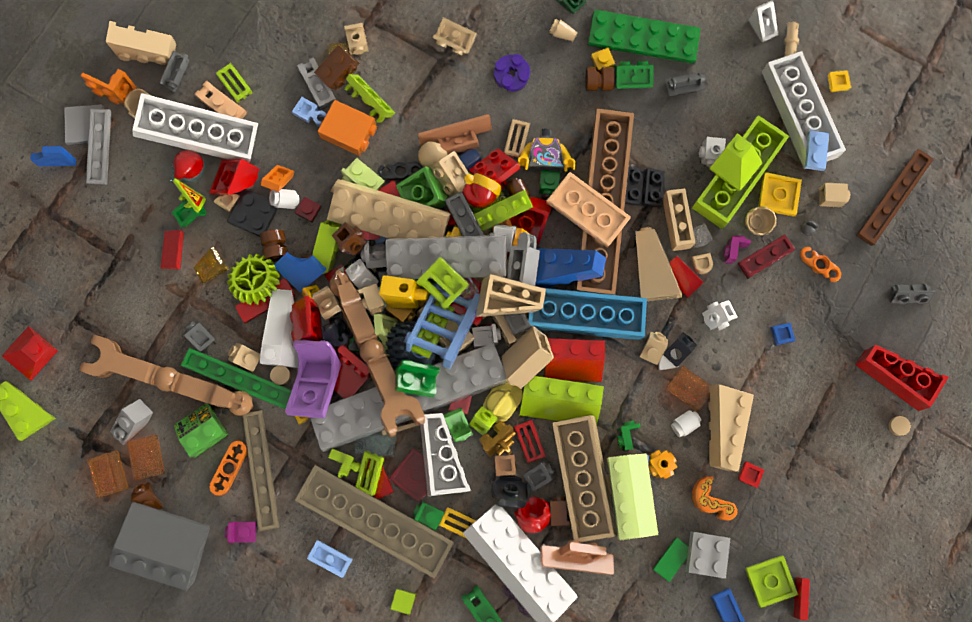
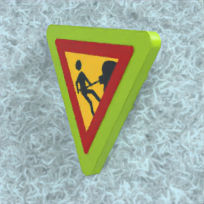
(194, 198)

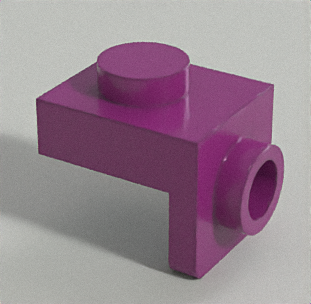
(731, 249)

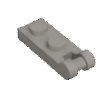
(320, 92)

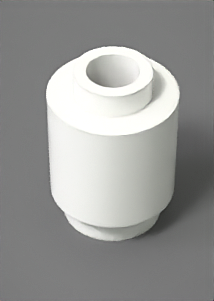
(284, 199)
(686, 423)

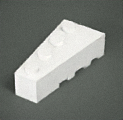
(441, 462)

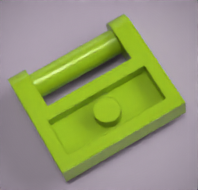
(446, 278)

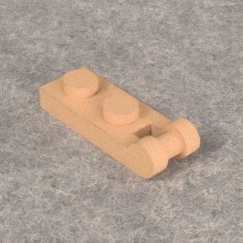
(219, 102)

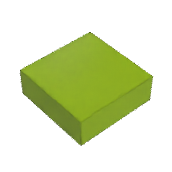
(403, 601)

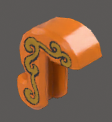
(708, 504)

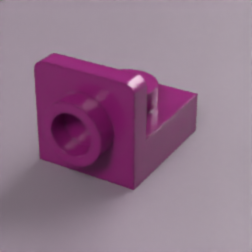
(241, 532)

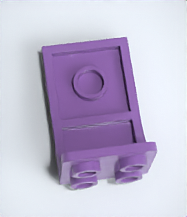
(315, 379)

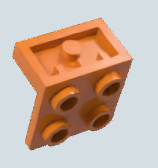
(116, 90)

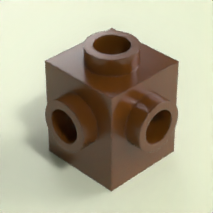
(349, 239)

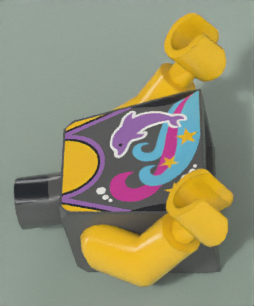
(545, 154)

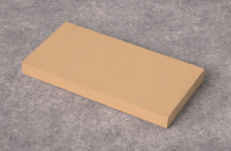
(588, 209)

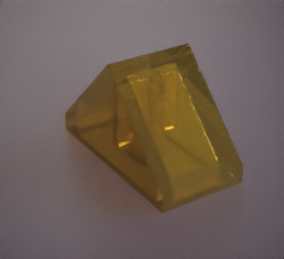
(210, 265)

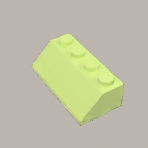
(632, 496)

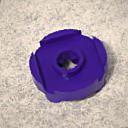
(507, 63)

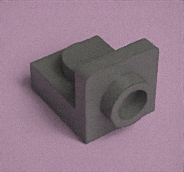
(198, 335)
(540, 475)

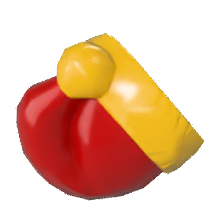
(480, 190)

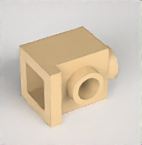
(355, 32)
(372, 299)

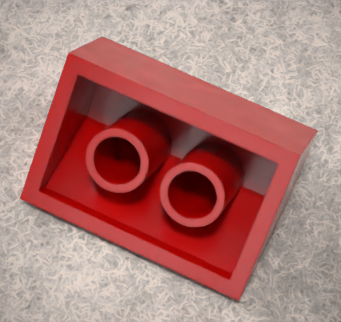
(576, 360)

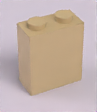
(526, 357)

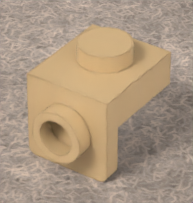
(654, 347)
(244, 356)

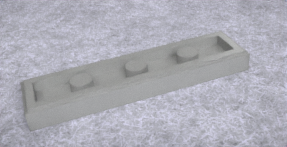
(98, 146)

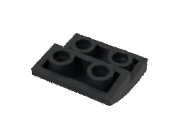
(644, 187)

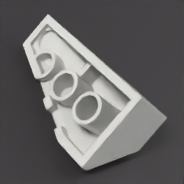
(277, 341)

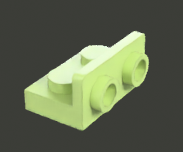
(362, 175)

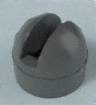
(808, 230)

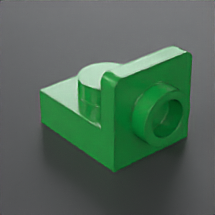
(548, 182)
(186, 215)
(428, 515)

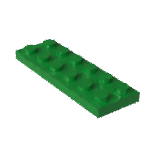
(644, 36)

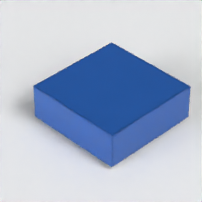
(782, 334)

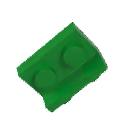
(634, 75)
(416, 378)

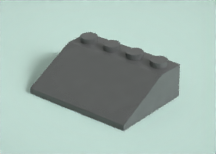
(159, 546)

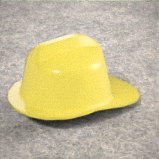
(503, 401)

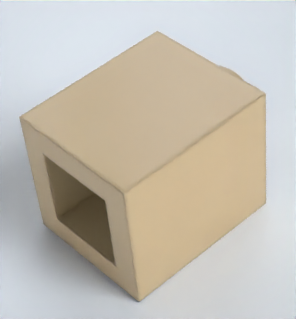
(833, 195)

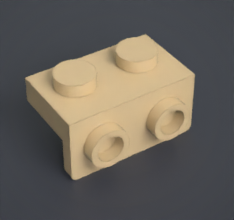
(454, 36)

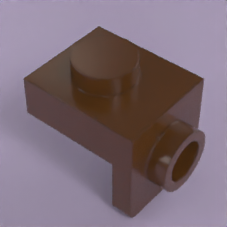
(144, 495)

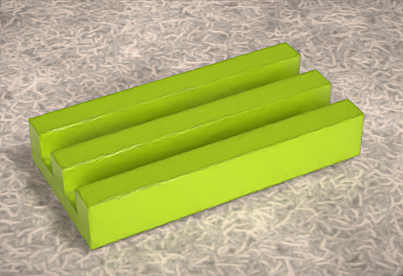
(242, 94)
(376, 466)

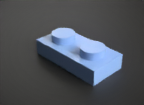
(816, 150)
(329, 558)

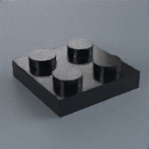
(252, 213)

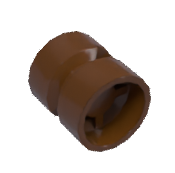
(599, 78)
(274, 244)

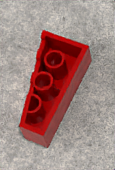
(903, 377)

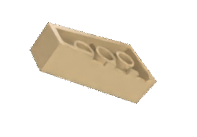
(728, 426)

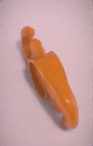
(811, 262)

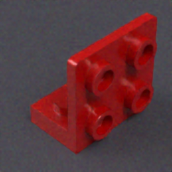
(351, 375)

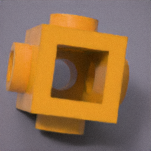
(655, 464)

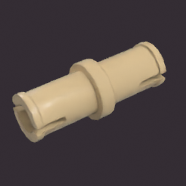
(791, 40)

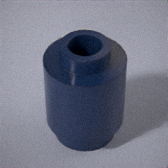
(470, 158)

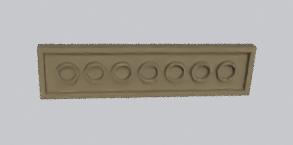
(374, 521)

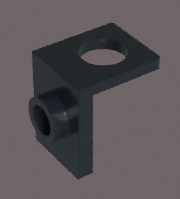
(685, 345)

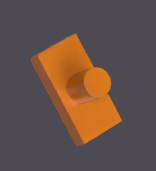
(277, 178)

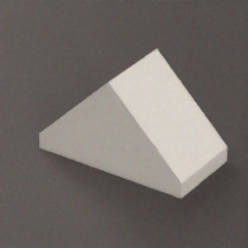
(764, 21)

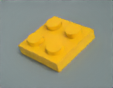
(780, 194)

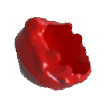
(534, 515)

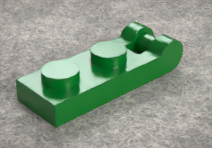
(483, 611)

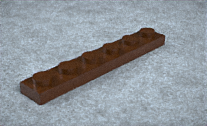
(895, 197)

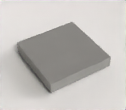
(78, 123)

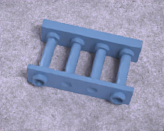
(456, 337)

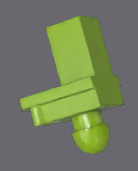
(347, 462)

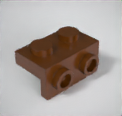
(336, 68)

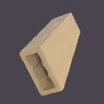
(655, 272)

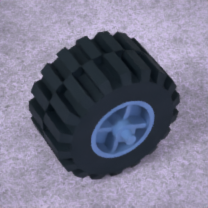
(397, 348)

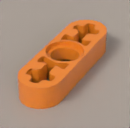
(227, 484)

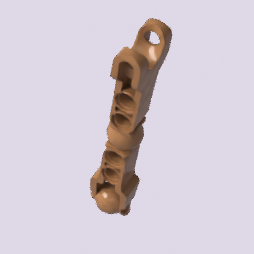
(373, 353)
(165, 378)

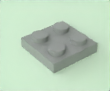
(708, 555)

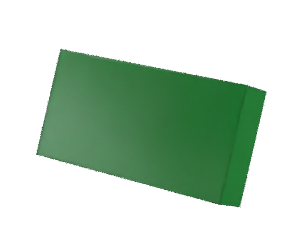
(671, 559)

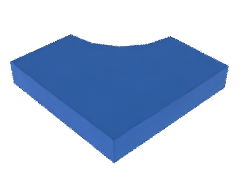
(53, 157)
(299, 271)

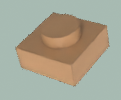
(505, 465)

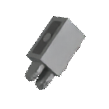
(524, 260)

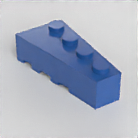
(566, 265)

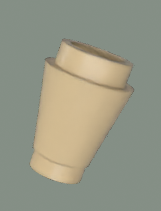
(562, 30)

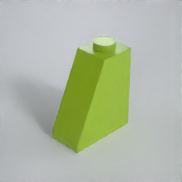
(326, 246)

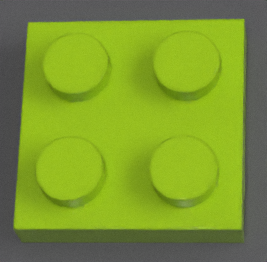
(771, 581)

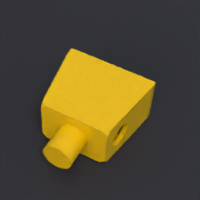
(401, 292)

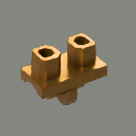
(500, 442)

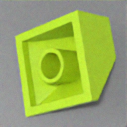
(737, 163)

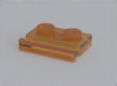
(689, 388)
(145, 457)
(107, 474)

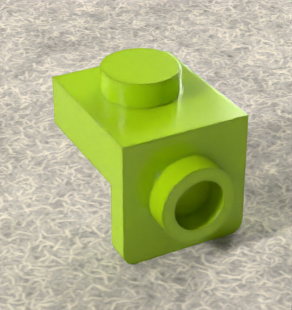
(483, 421)

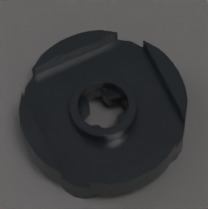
(517, 498)

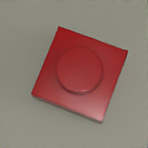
(751, 474)

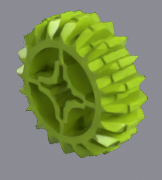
(260, 282)

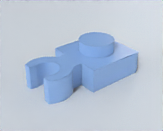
(307, 110)

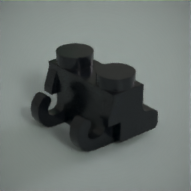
(335, 332)

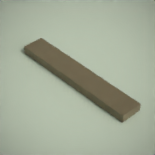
(260, 471)

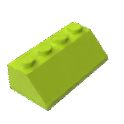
(560, 399)

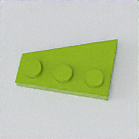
(21, 412)

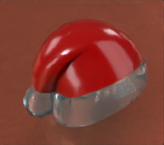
(187, 166)

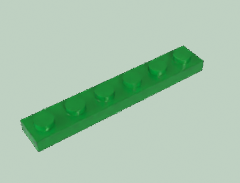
(236, 378)

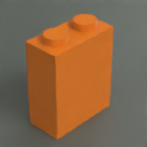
(347, 128)

